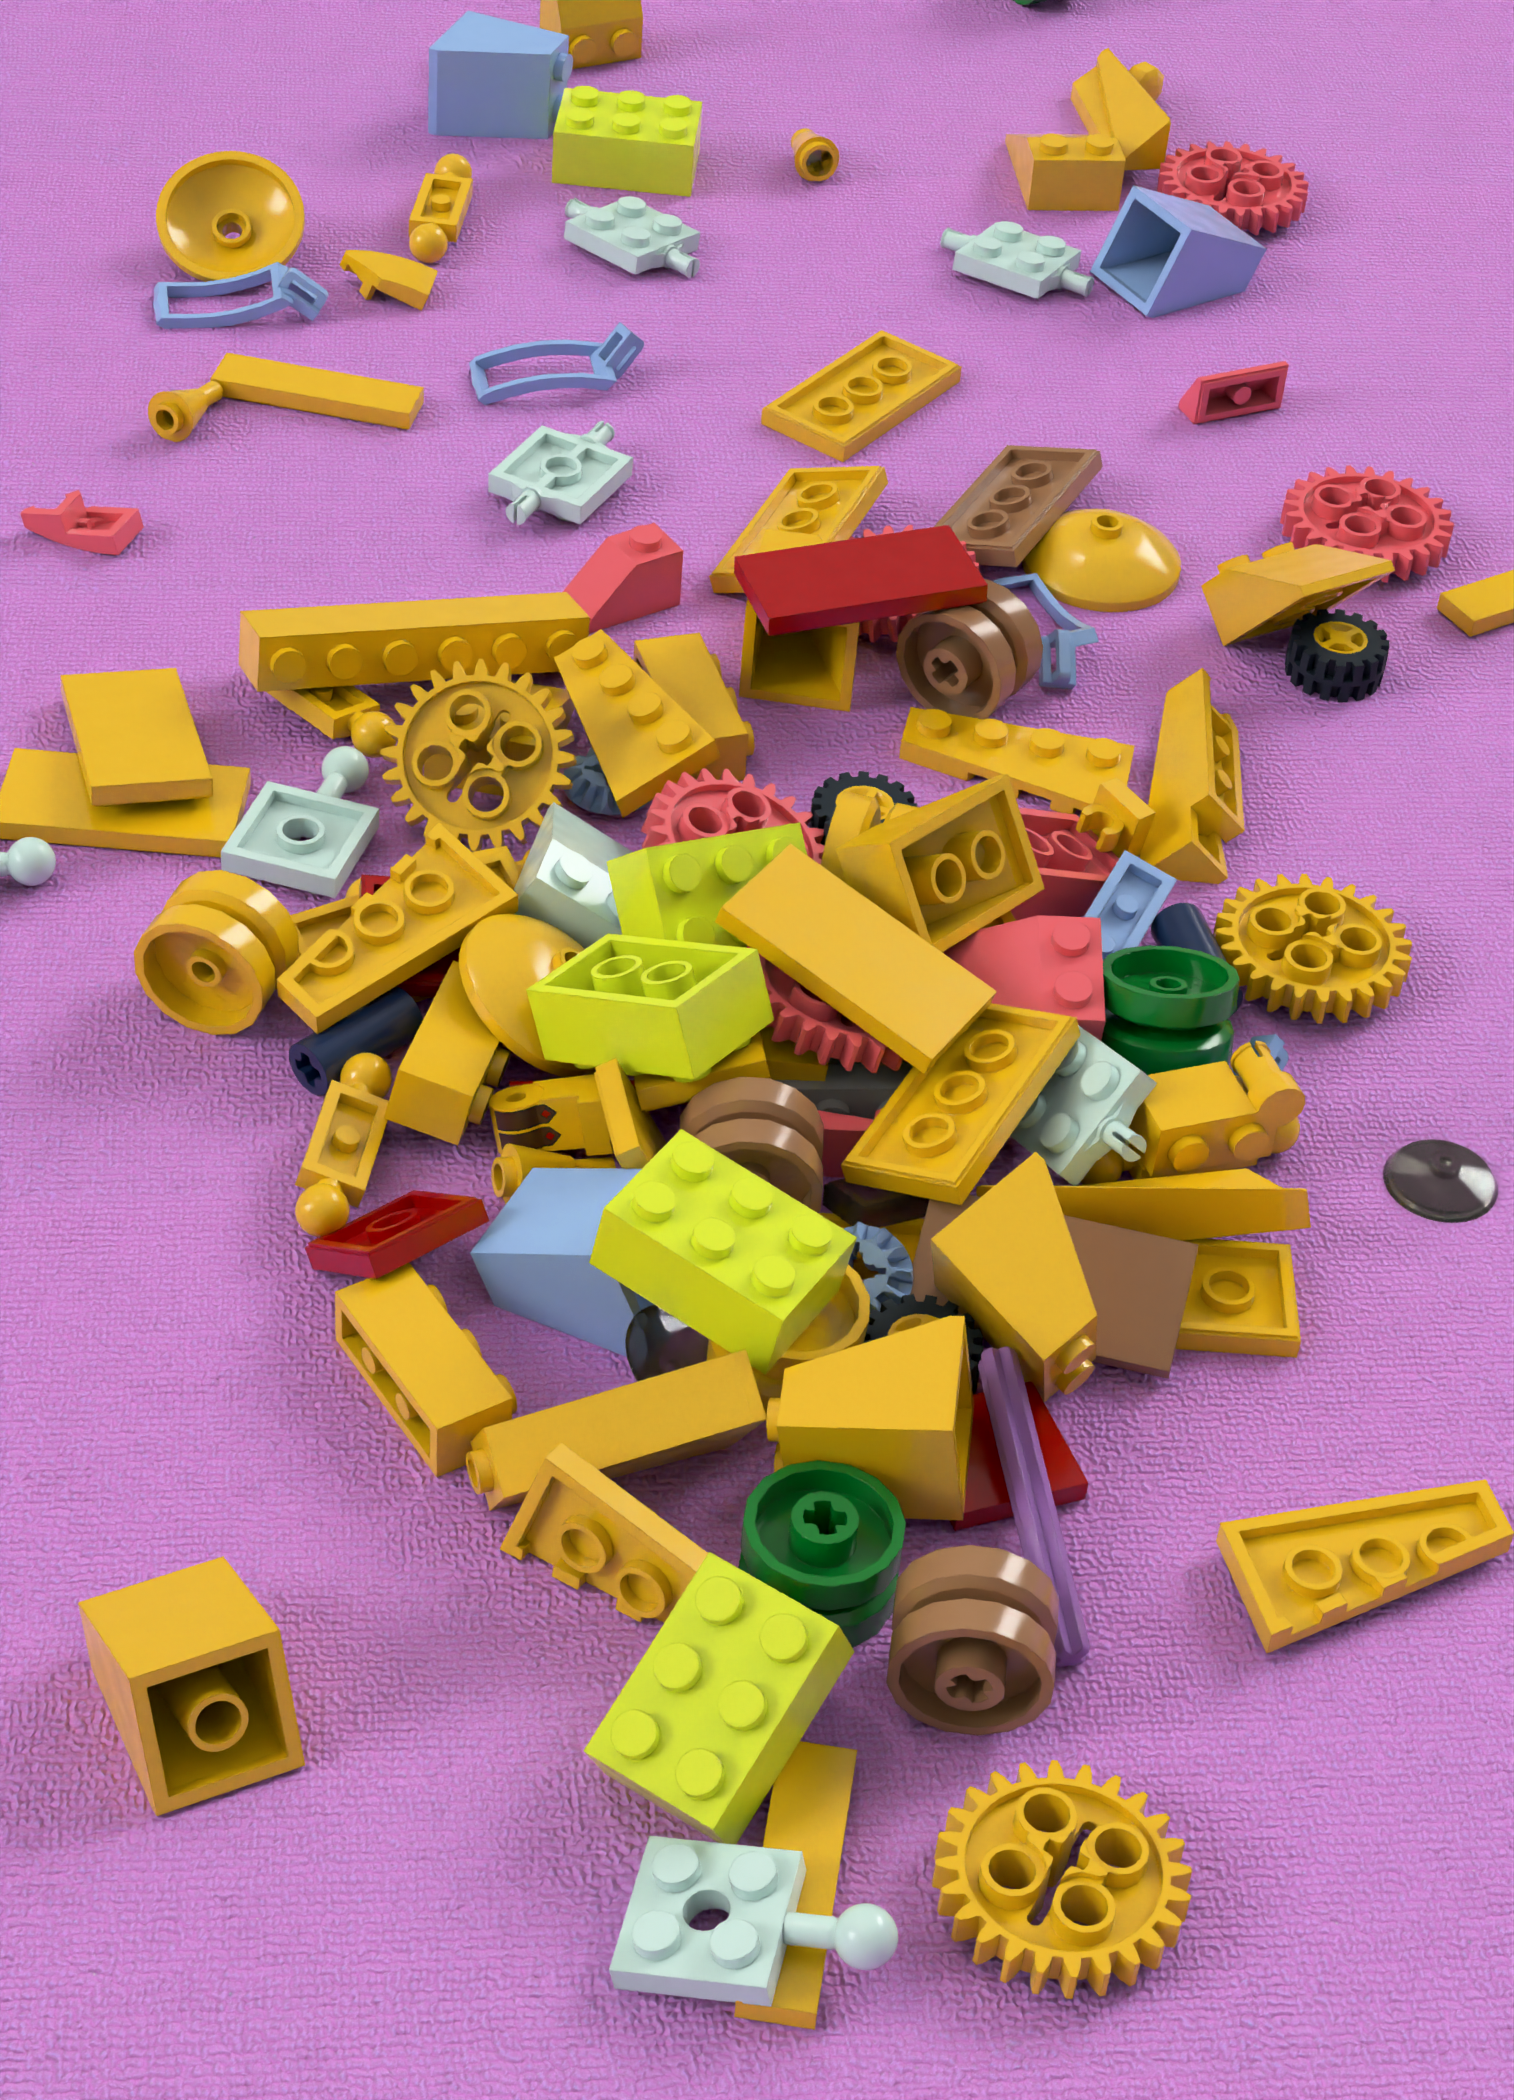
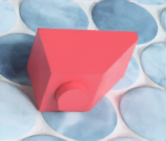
(629, 577)

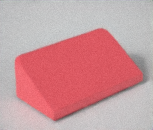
(1235, 393)

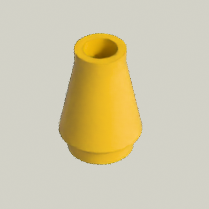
(814, 155)

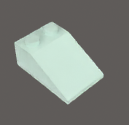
(569, 878)

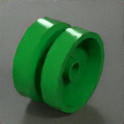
(1169, 1007)
(827, 1542)

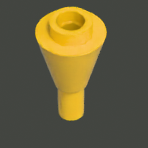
(178, 411)
(517, 1161)

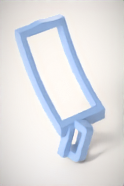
(288, 286)
(607, 360)
(1064, 641)

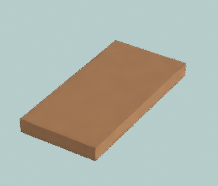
(1019, 500)
(1132, 1277)

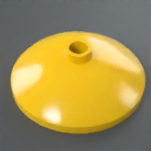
(224, 196)
(1105, 561)
(497, 966)

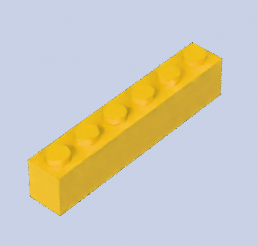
(406, 639)

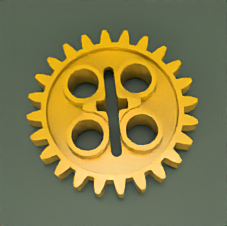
(431, 731)
(1313, 948)
(999, 1844)

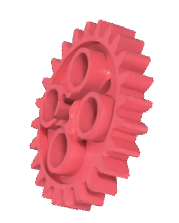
(1238, 184)
(1369, 518)
(722, 807)
(819, 1027)

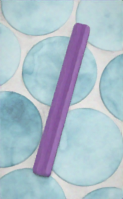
(1031, 1494)

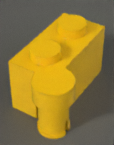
(1213, 1117)

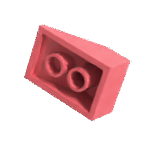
(1067, 864)
(1041, 966)

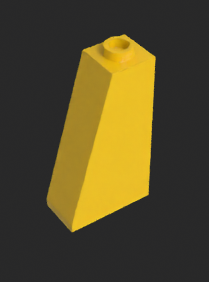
(622, 1428)

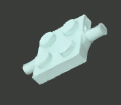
(633, 235)
(1018, 260)
(560, 474)
(1086, 1110)

